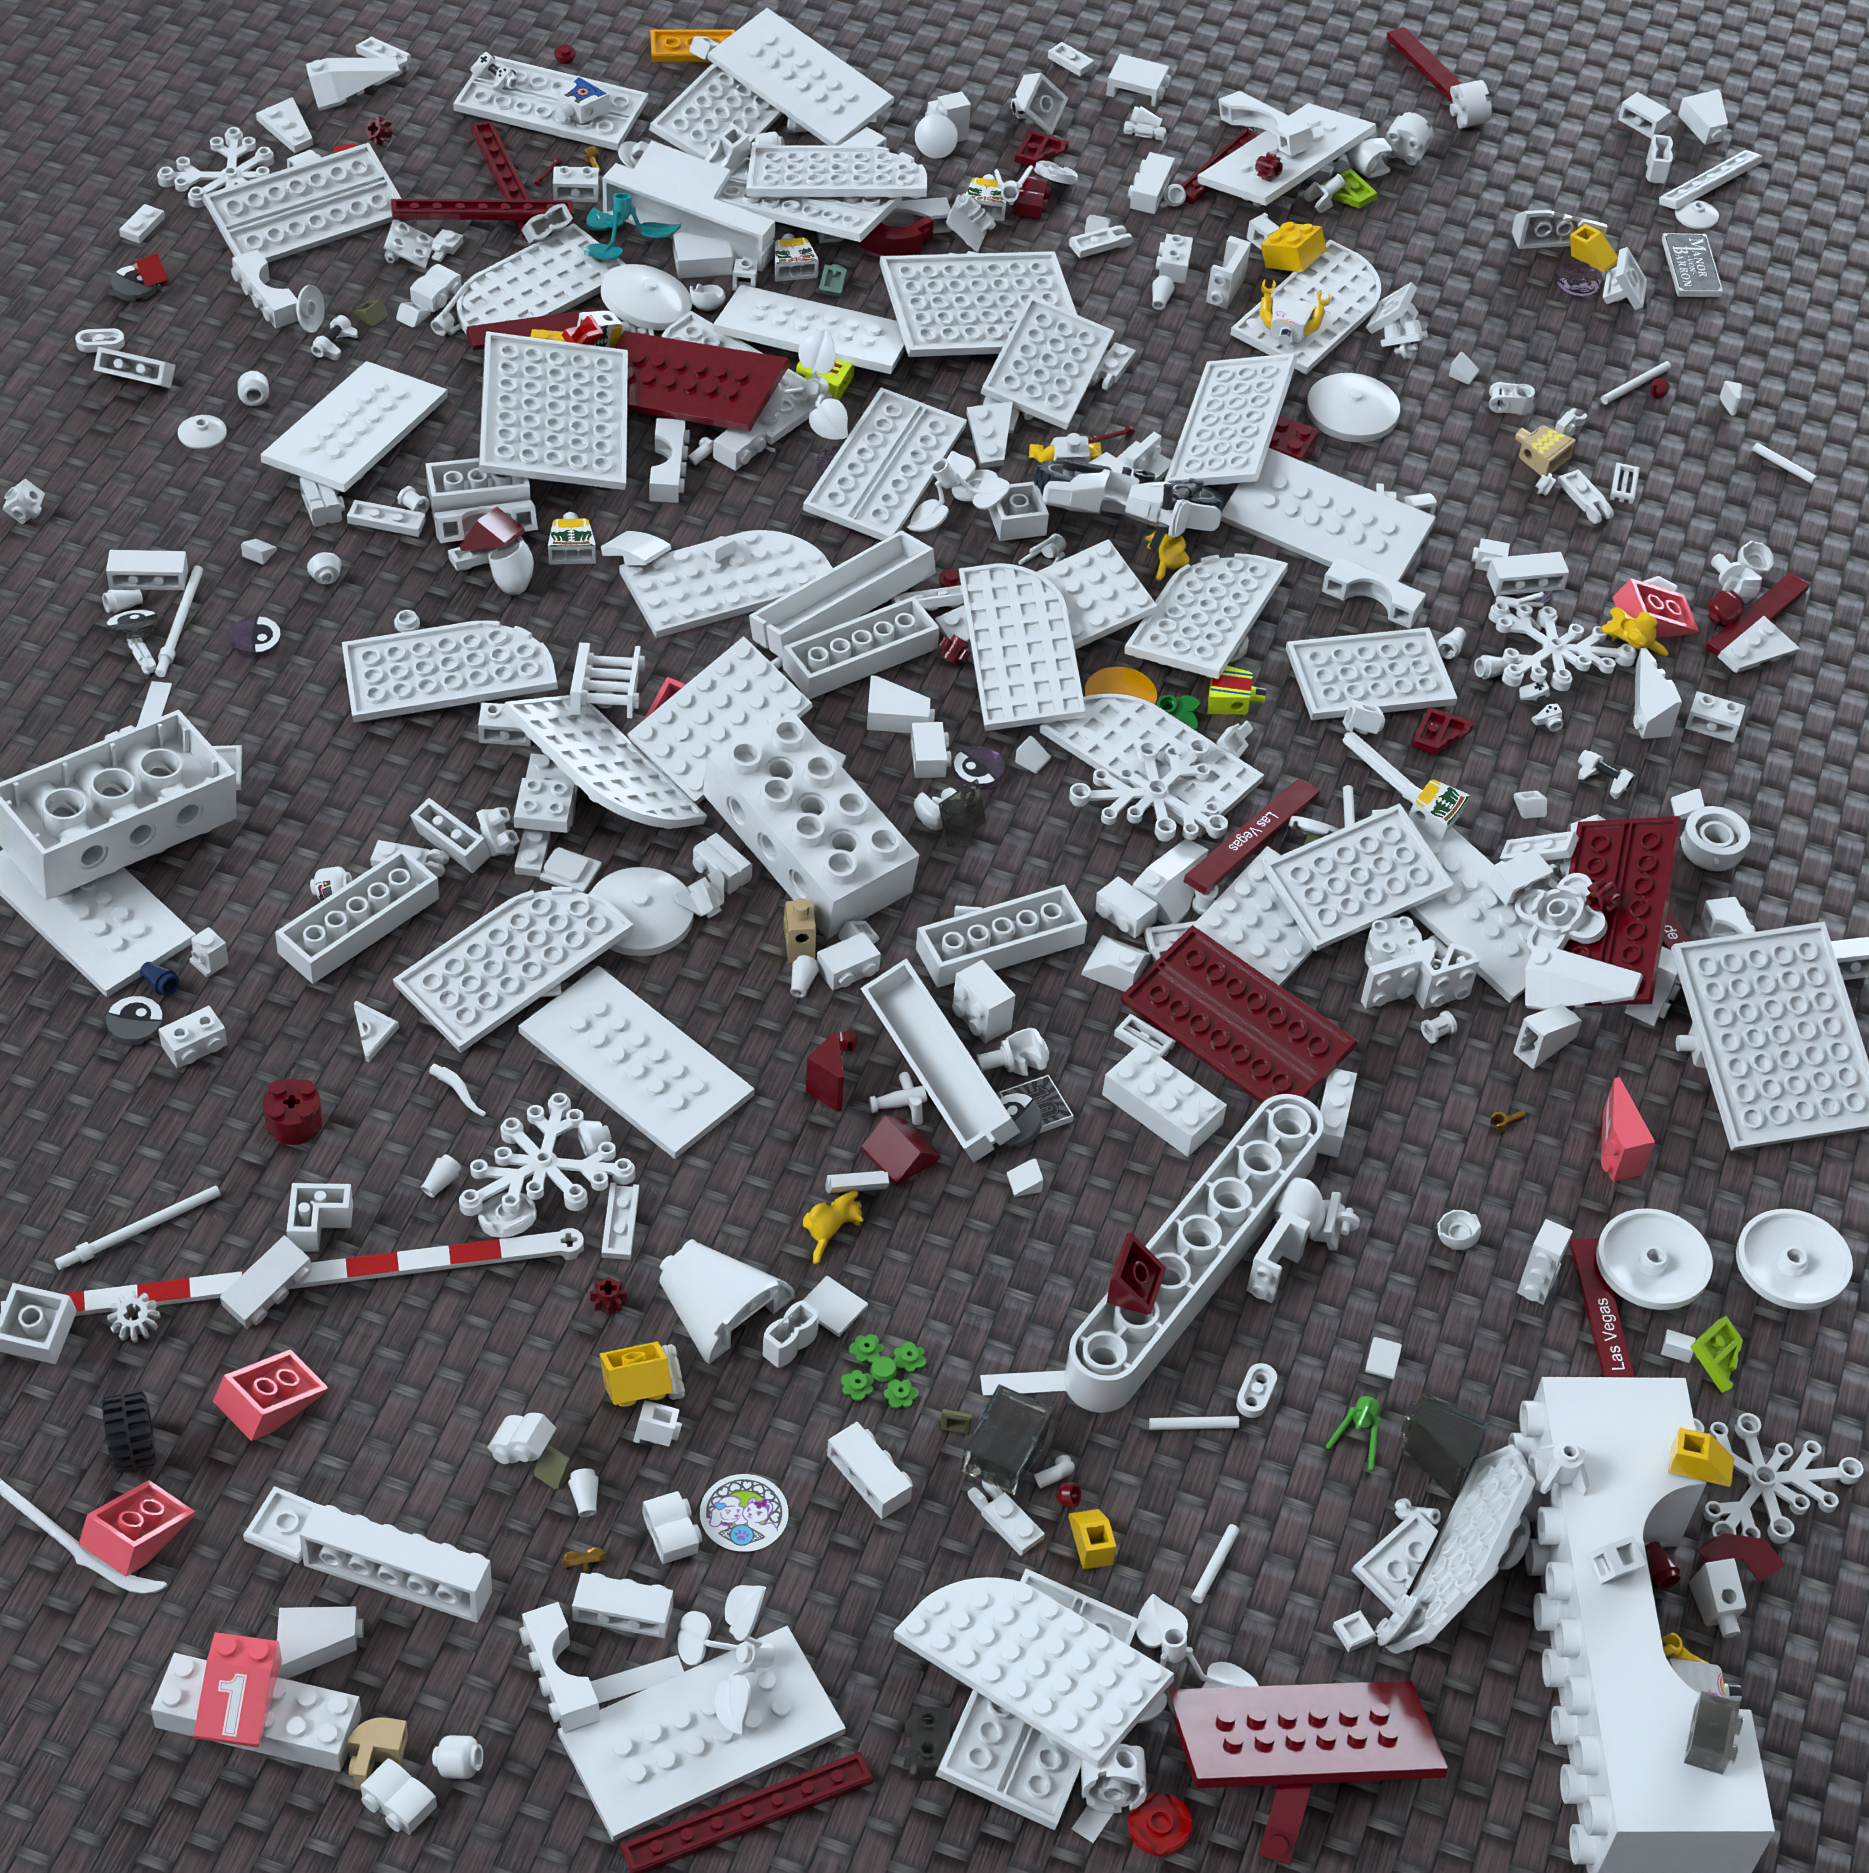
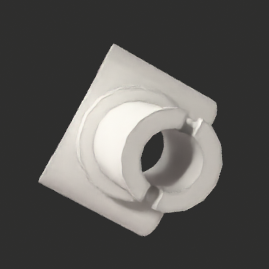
(1325, 192)

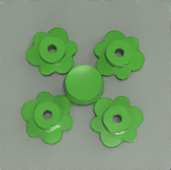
(883, 1370)

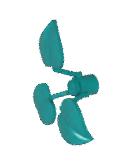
(621, 211)

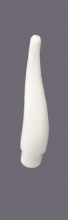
(458, 1085)

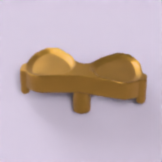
(575, 1558)

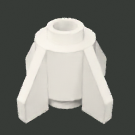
(704, 896)
(1564, 1466)

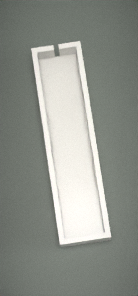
(699, 215)
(844, 592)
(940, 1060)

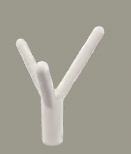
(1514, 603)

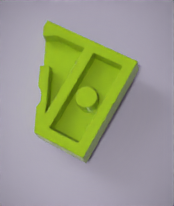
(1356, 192)
(1719, 1352)

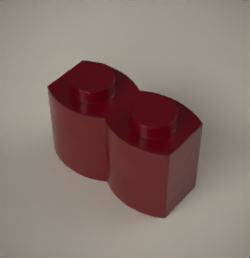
(1032, 197)

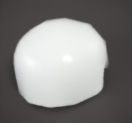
(707, 297)
(1756, 557)
(1459, 1229)

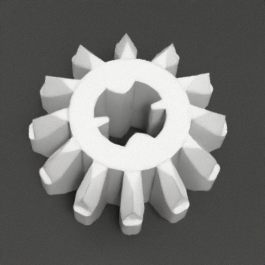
(142, 1308)

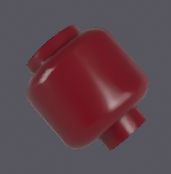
(1725, 608)

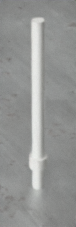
(167, 652)
(86, 1251)

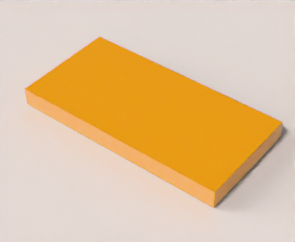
(676, 44)

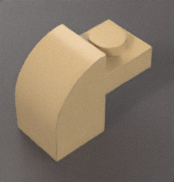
(374, 1742)

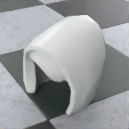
(1367, 157)
(513, 572)
(1304, 1200)

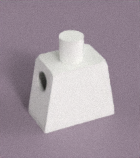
(1719, 1595)

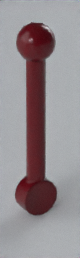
(556, 162)
(1128, 431)

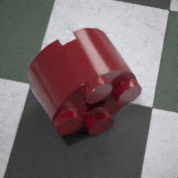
(292, 1111)

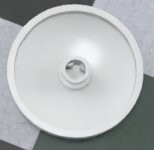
(645, 296)
(1353, 407)
(649, 903)
(1654, 1259)
(1794, 1259)

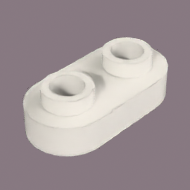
(91, 339)
(1255, 1392)

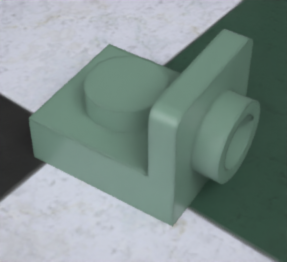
(833, 280)

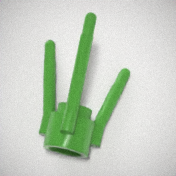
(1364, 1415)

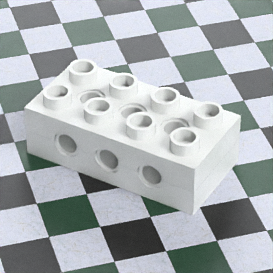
(114, 804)
(810, 823)

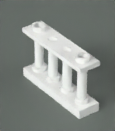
(583, 684)

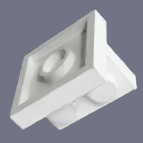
(1625, 281)
(1394, 309)
(1147, 456)

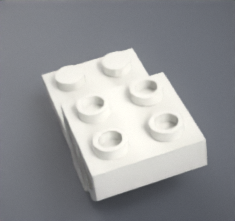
(545, 797)
(1422, 975)

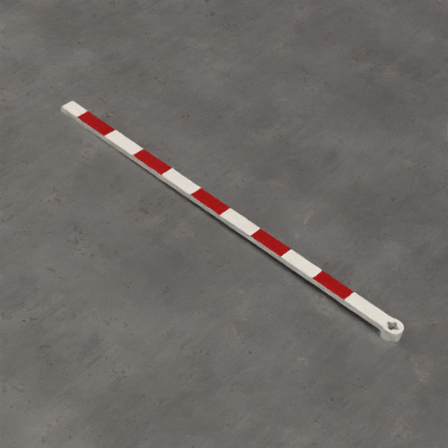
(348, 1269)

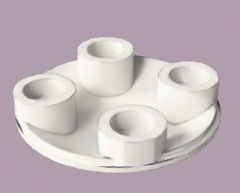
(936, 136)
(1391, 1628)

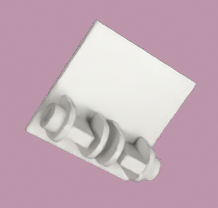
(969, 222)
(408, 244)

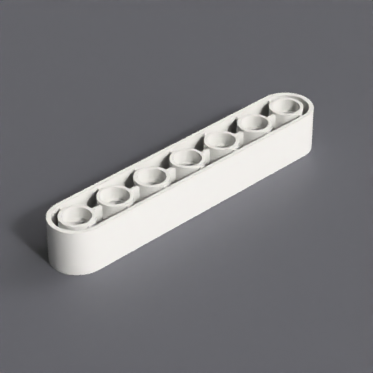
(1199, 1248)

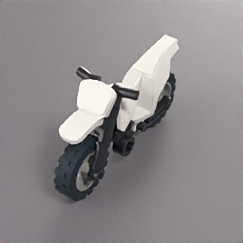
(1161, 504)

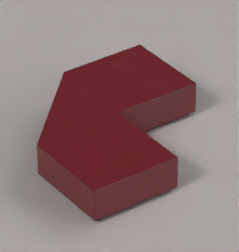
(1753, 1551)

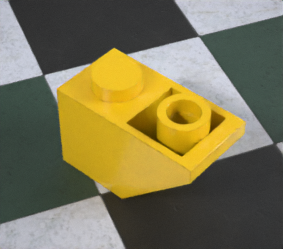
(1593, 248)
(1700, 1458)
(1093, 1538)

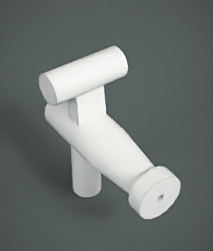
(909, 1096)

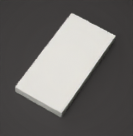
(683, 169)

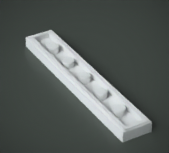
(1710, 179)

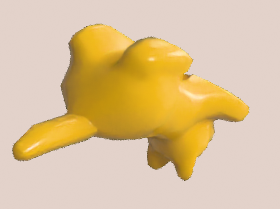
(1170, 554)
(1638, 631)
(826, 1219)

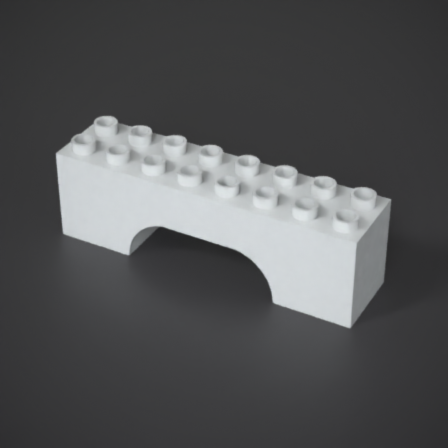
(1618, 1695)

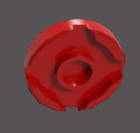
(1160, 1824)

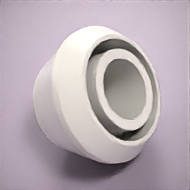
(324, 567)
(592, 1135)

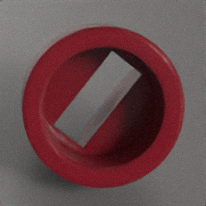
(1659, 388)
(847, 1040)
(1069, 1494)

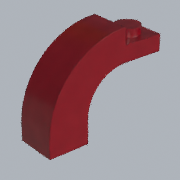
(898, 241)
(1284, 1822)

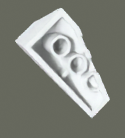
(341, 77)
(1548, 228)
(1655, 699)
(1165, 879)
(1572, 979)

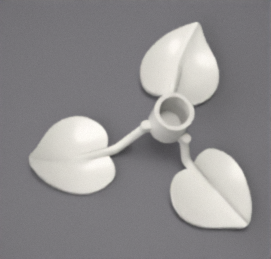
(830, 416)
(952, 472)
(741, 1612)
(1168, 1627)

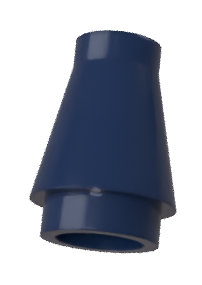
(161, 979)

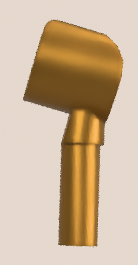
(591, 155)
(1504, 1120)

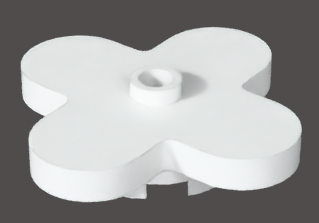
(1561, 914)

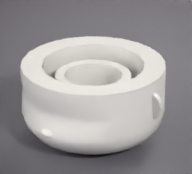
(1715, 838)

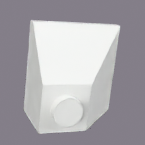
(1041, 100)
(1116, 963)

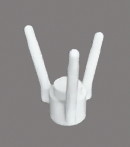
(1011, 189)
(445, 321)
(1051, 548)

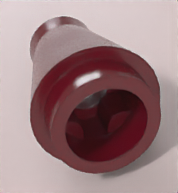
(1661, 1567)

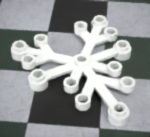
(229, 176)
(1554, 647)
(1156, 792)
(543, 1162)
(1796, 1476)

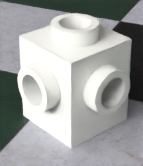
(23, 501)

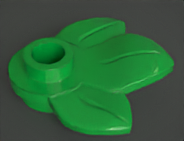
(1181, 708)

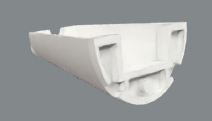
(717, 1294)

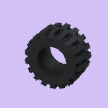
(129, 1431)

